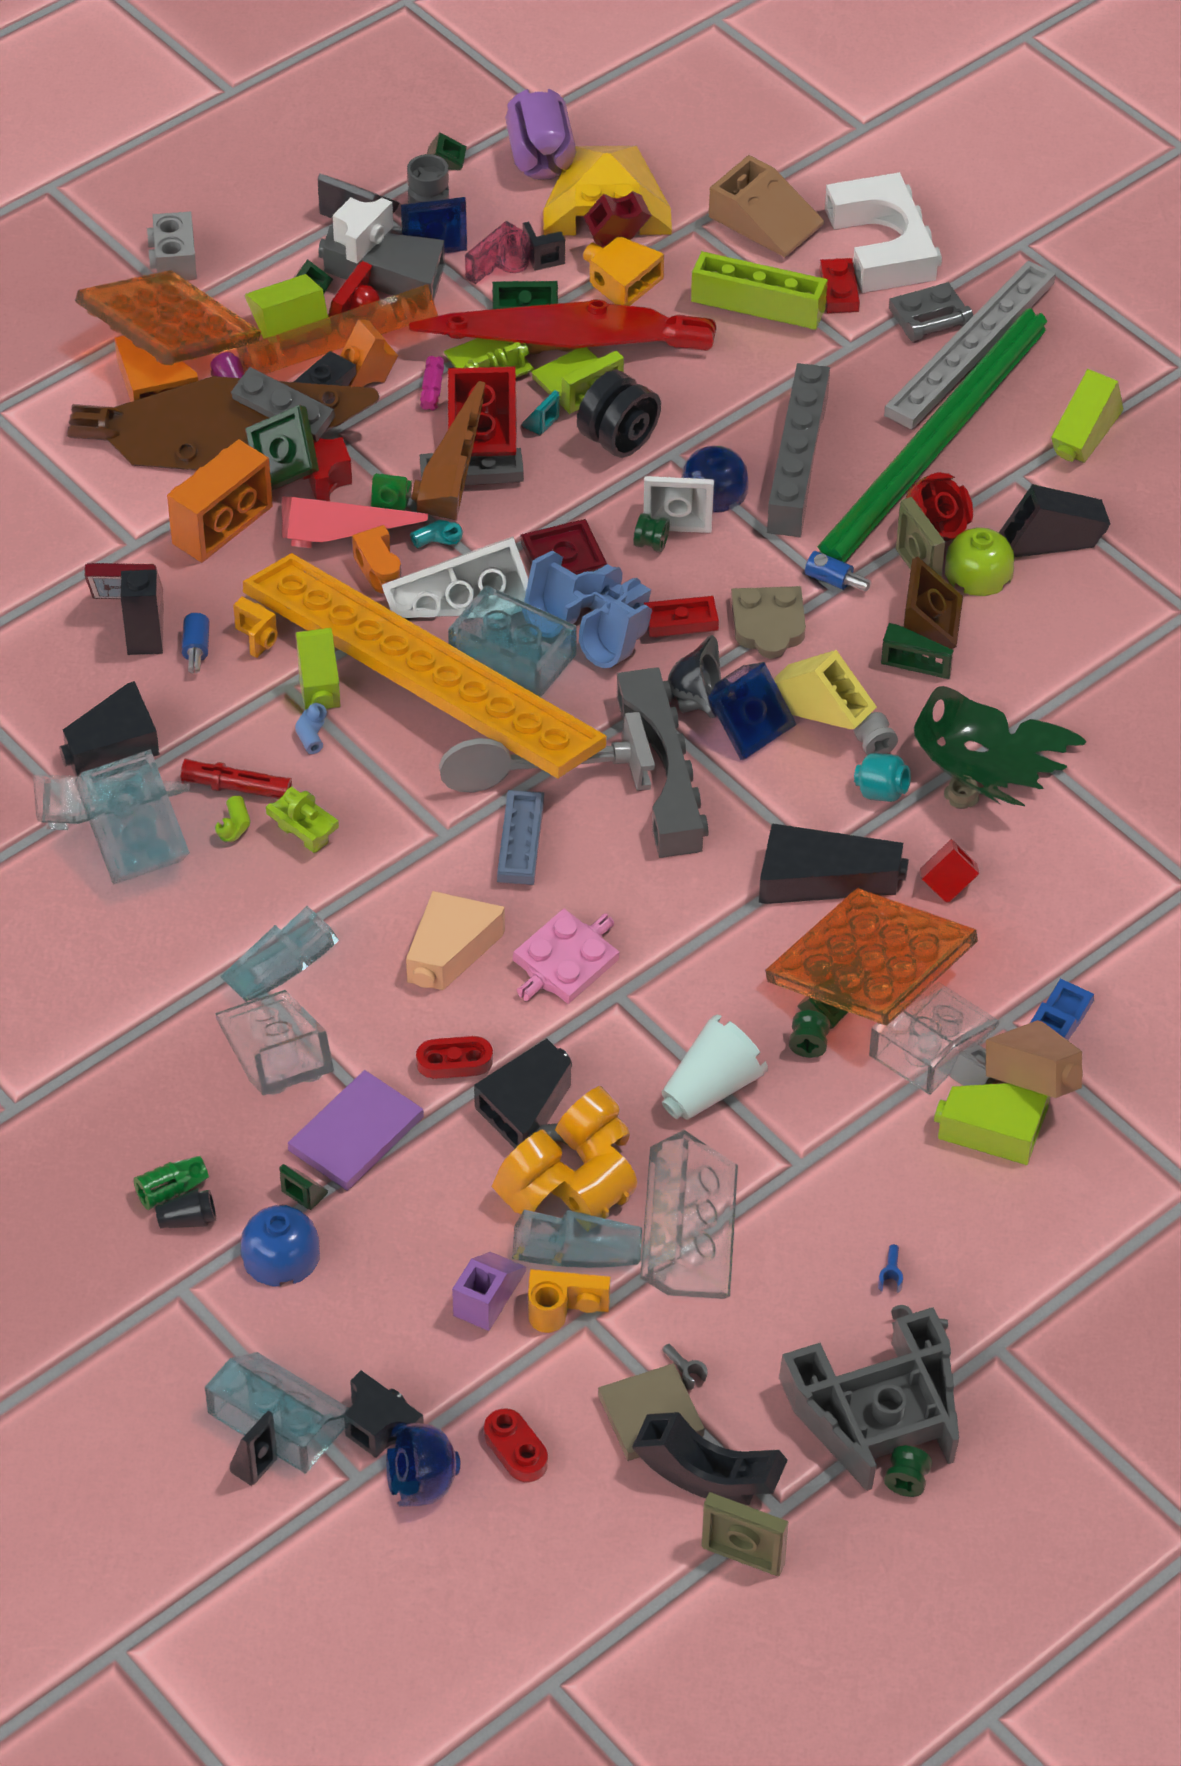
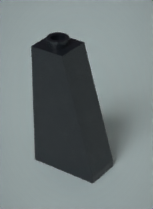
(827, 865)

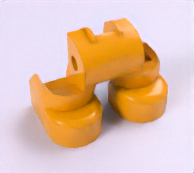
(604, 1178)

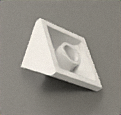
(682, 501)

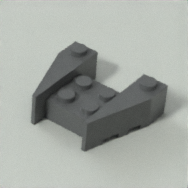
(882, 1404)

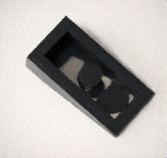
(255, 1451)

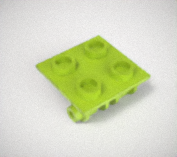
(490, 354)

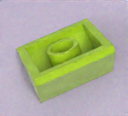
(287, 305)

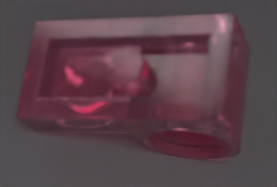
(503, 248)

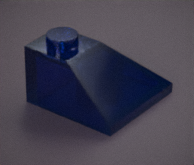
(437, 220)
(750, 708)

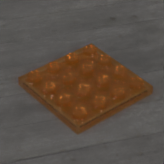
(167, 317)
(871, 956)

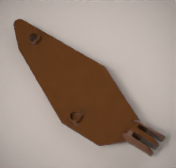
(195, 420)

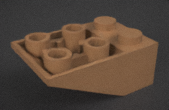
(762, 207)

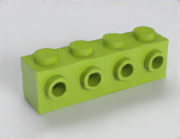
(755, 290)

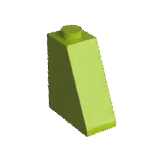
(1087, 417)
(993, 1119)

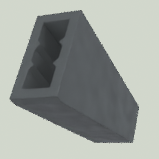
(397, 262)

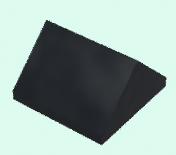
(335, 193)

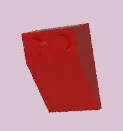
(498, 417)

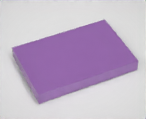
(355, 1130)

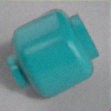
(882, 777)

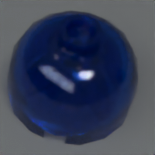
(725, 468)
(421, 1464)

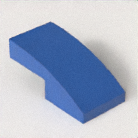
(1065, 1008)

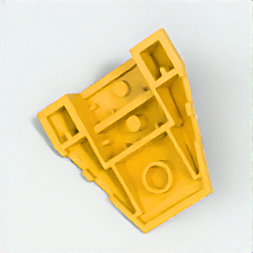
(609, 172)

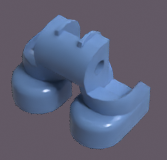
(618, 611)

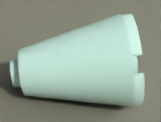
(712, 1069)

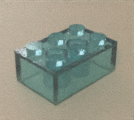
(514, 639)
(131, 817)

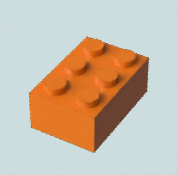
(220, 500)

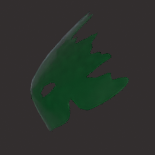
(1009, 757)

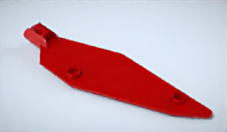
(574, 326)

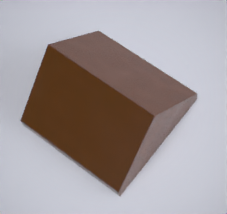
(932, 605)

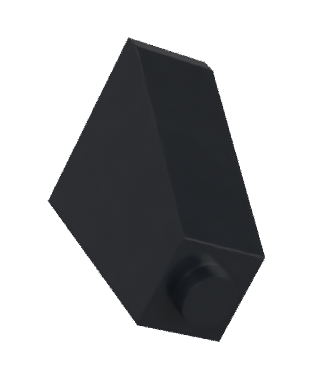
(1054, 522)
(142, 611)
(110, 732)
(524, 1091)

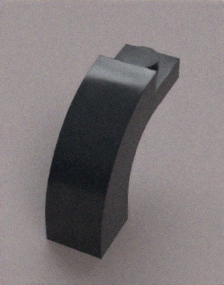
(701, 1467)

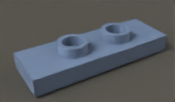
(520, 837)

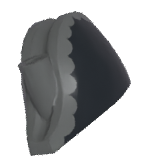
(696, 676)

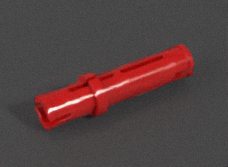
(220, 776)

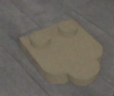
(768, 618)

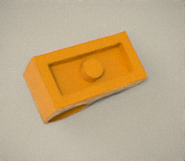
(564, 1292)

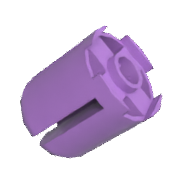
(540, 133)

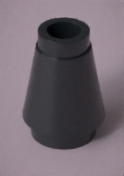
(187, 1210)

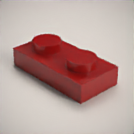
(841, 285)
(683, 616)

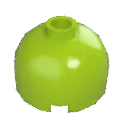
(980, 561)

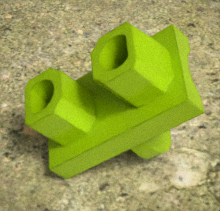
(302, 817)

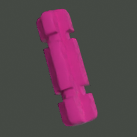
(432, 383)

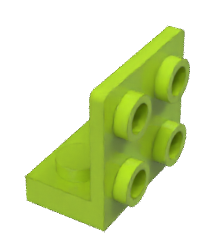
(575, 374)

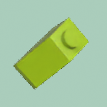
(318, 668)

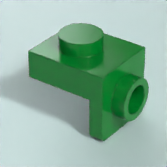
(390, 491)

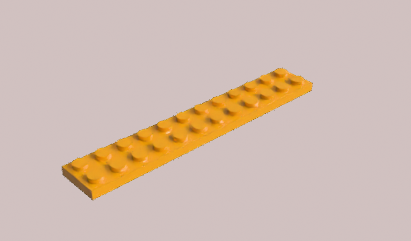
(426, 665)

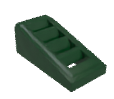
(906, 650)

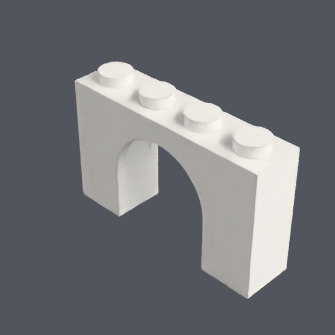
(888, 203)

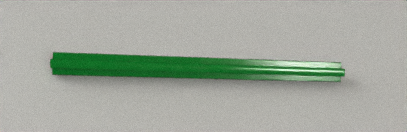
(933, 436)

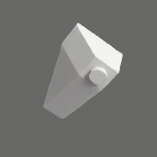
(453, 584)

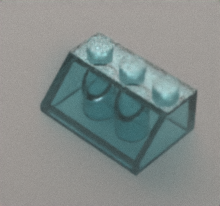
(302, 1414)

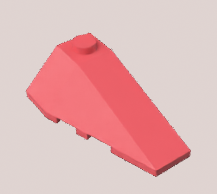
(325, 521)

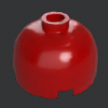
(943, 503)

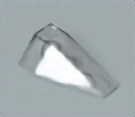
(60, 803)

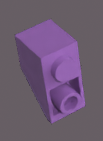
(485, 1288)

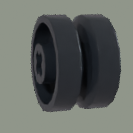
(618, 413)

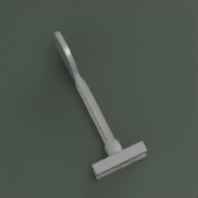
(485, 762)

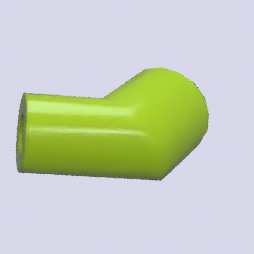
(237, 823)

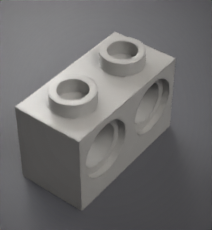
(173, 244)

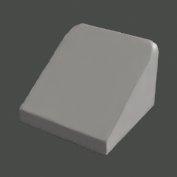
(971, 1067)

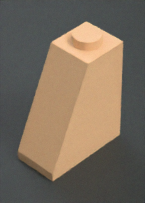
(452, 939)

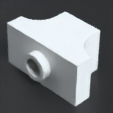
(362, 226)

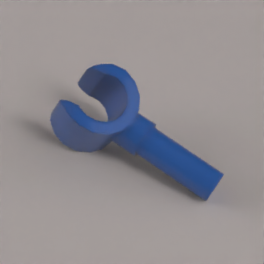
(891, 1270)

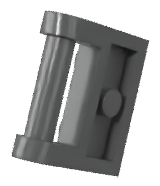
(929, 310)

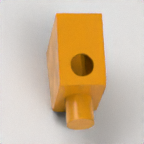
(624, 269)

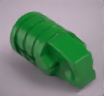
(180, 1177)

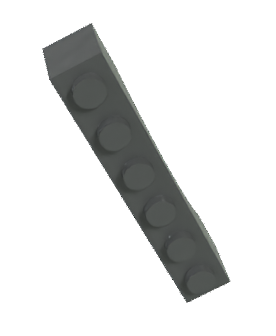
(797, 450)
(675, 815)

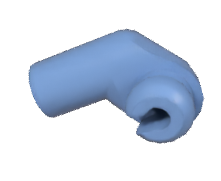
(309, 725)

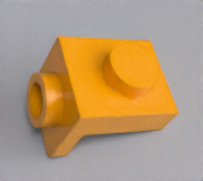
(257, 623)

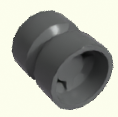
(427, 179)

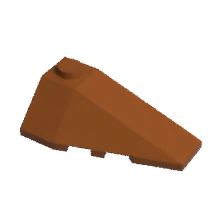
(446, 472)

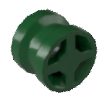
(651, 532)
(809, 1033)
(908, 1471)

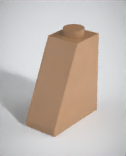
(1035, 1060)

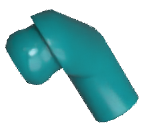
(438, 531)

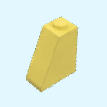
(824, 691)

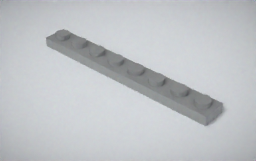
(969, 345)

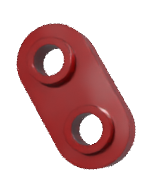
(454, 1057)
(513, 1442)

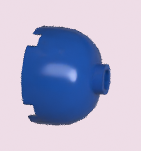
(280, 1245)

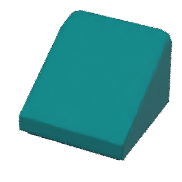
(543, 415)

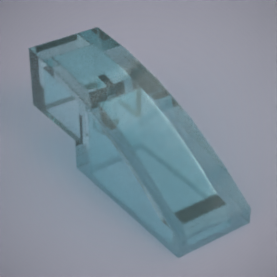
(280, 955)
(575, 1240)

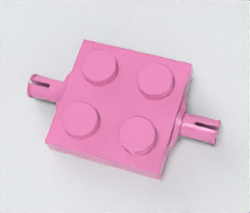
(565, 956)

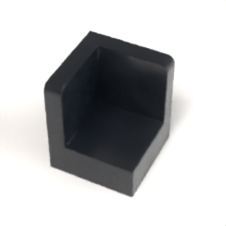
(545, 250)

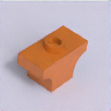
(369, 353)

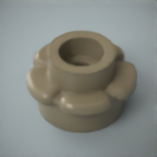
(960, 795)

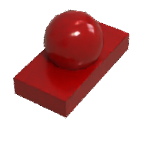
(354, 291)

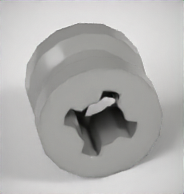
(875, 734)

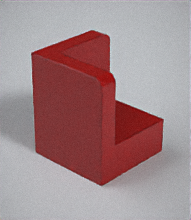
(949, 871)

